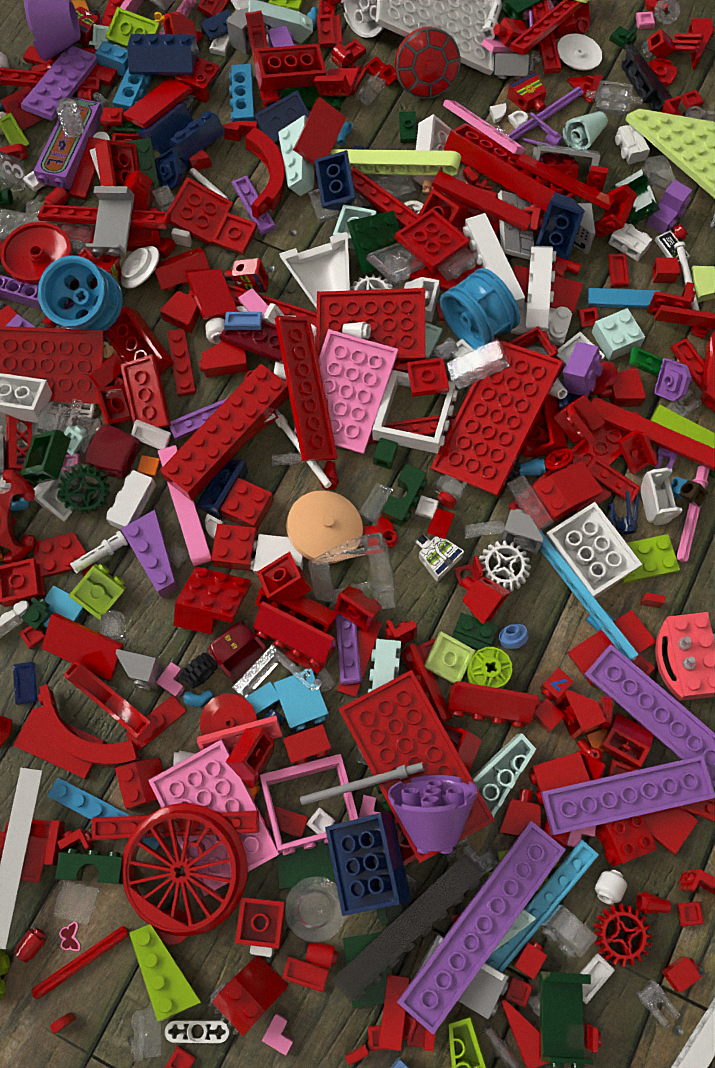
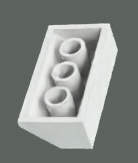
(431, 137)

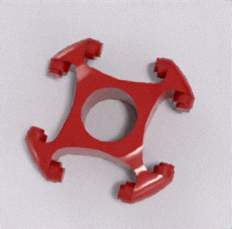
(21, 486)

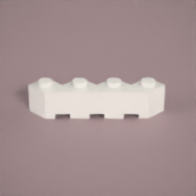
(539, 286)

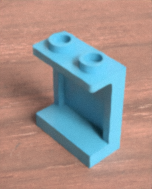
(300, 703)

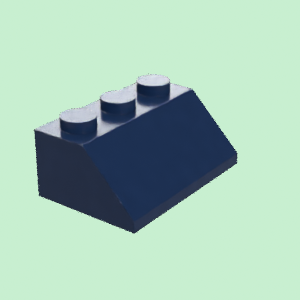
(197, 135)
(560, 225)

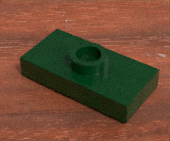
(408, 127)

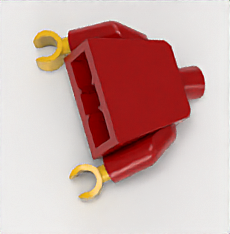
(178, 24)

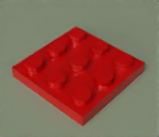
(198, 210)
(432, 239)
(213, 594)

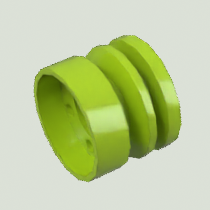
(485, 658)

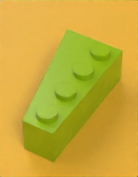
(162, 977)
(465, 1044)

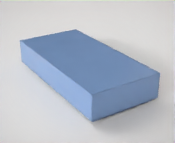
(243, 321)

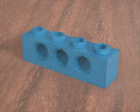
(131, 90)
(242, 93)

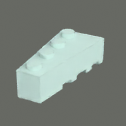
(297, 169)
(386, 662)
(502, 771)

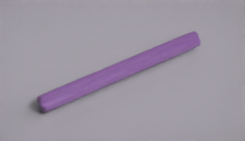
(546, 113)

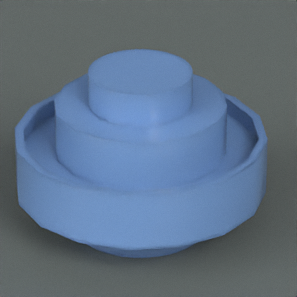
(513, 636)

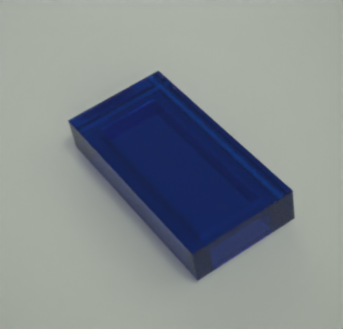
(25, 683)

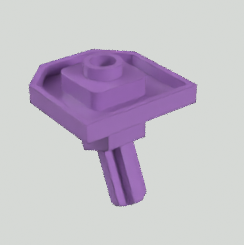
(673, 380)

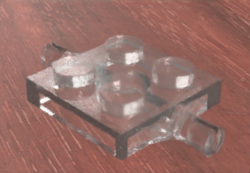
(614, 97)

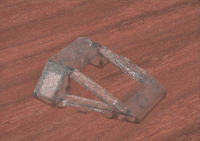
(381, 567)

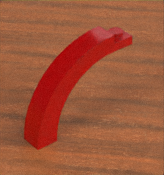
(258, 40)
(267, 151)
(110, 701)
(98, 754)

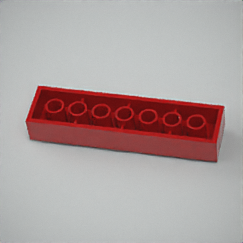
(500, 166)
(225, 432)

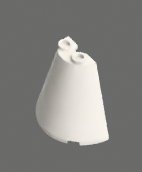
(321, 267)

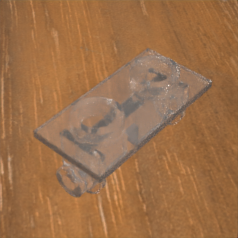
(374, 84)

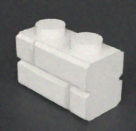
(632, 144)
(630, 241)

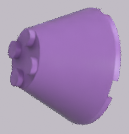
(433, 810)

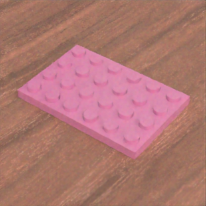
(354, 383)
(212, 783)

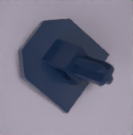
(171, 168)

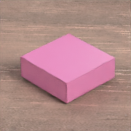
(645, 20)

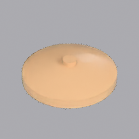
(322, 523)

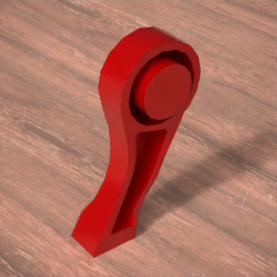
(708, 392)

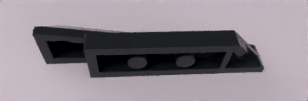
(644, 79)

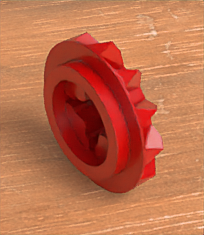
(564, 455)

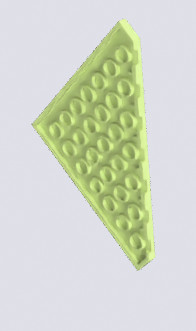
(683, 140)

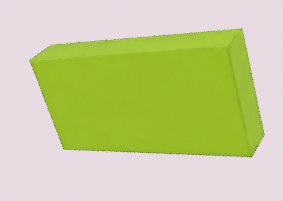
(12, 130)

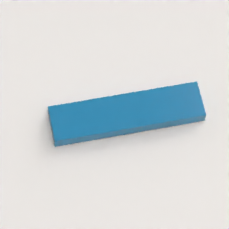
(619, 298)

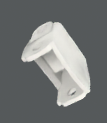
(658, 497)

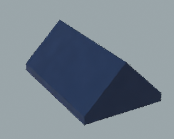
(166, 127)
(335, 180)
(220, 486)

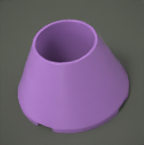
(53, 25)

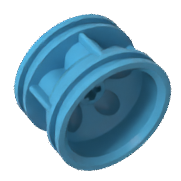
(102, 303)
(480, 308)

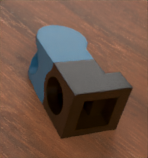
(688, 491)

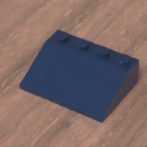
(367, 863)

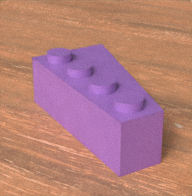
(151, 550)

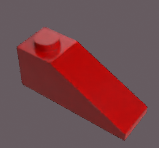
(700, 26)
(525, 1035)

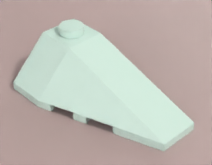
(277, 16)

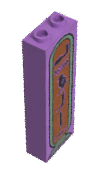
(63, 154)

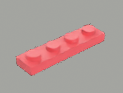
(232, 735)

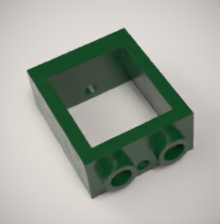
(45, 456)

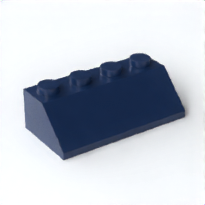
(162, 54)

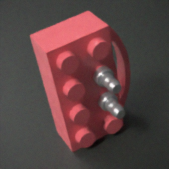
(689, 655)

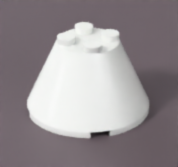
(362, 17)

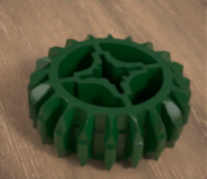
(76, 489)

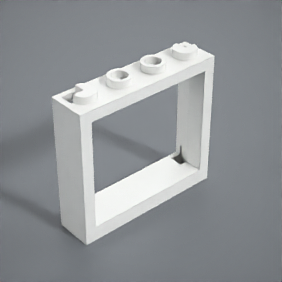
(406, 438)

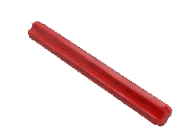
(80, 962)

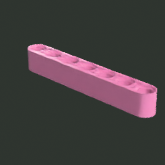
(188, 518)

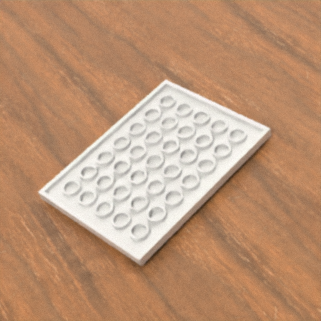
(457, 17)

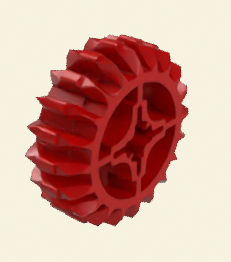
(639, 930)

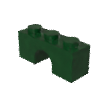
(398, 509)
(72, 865)

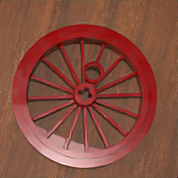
(154, 914)

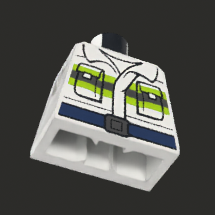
(438, 555)

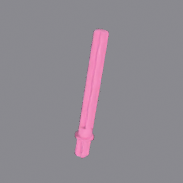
(691, 519)

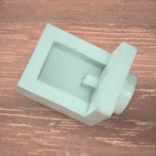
(99, 34)

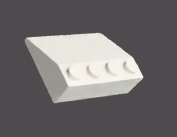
(593, 549)

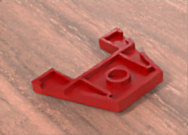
(54, 557)

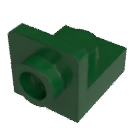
(622, 36)
(37, 614)

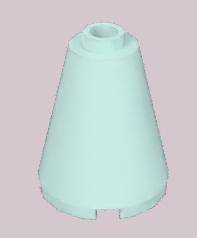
(584, 130)

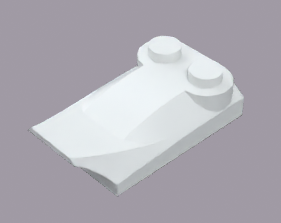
(556, 330)

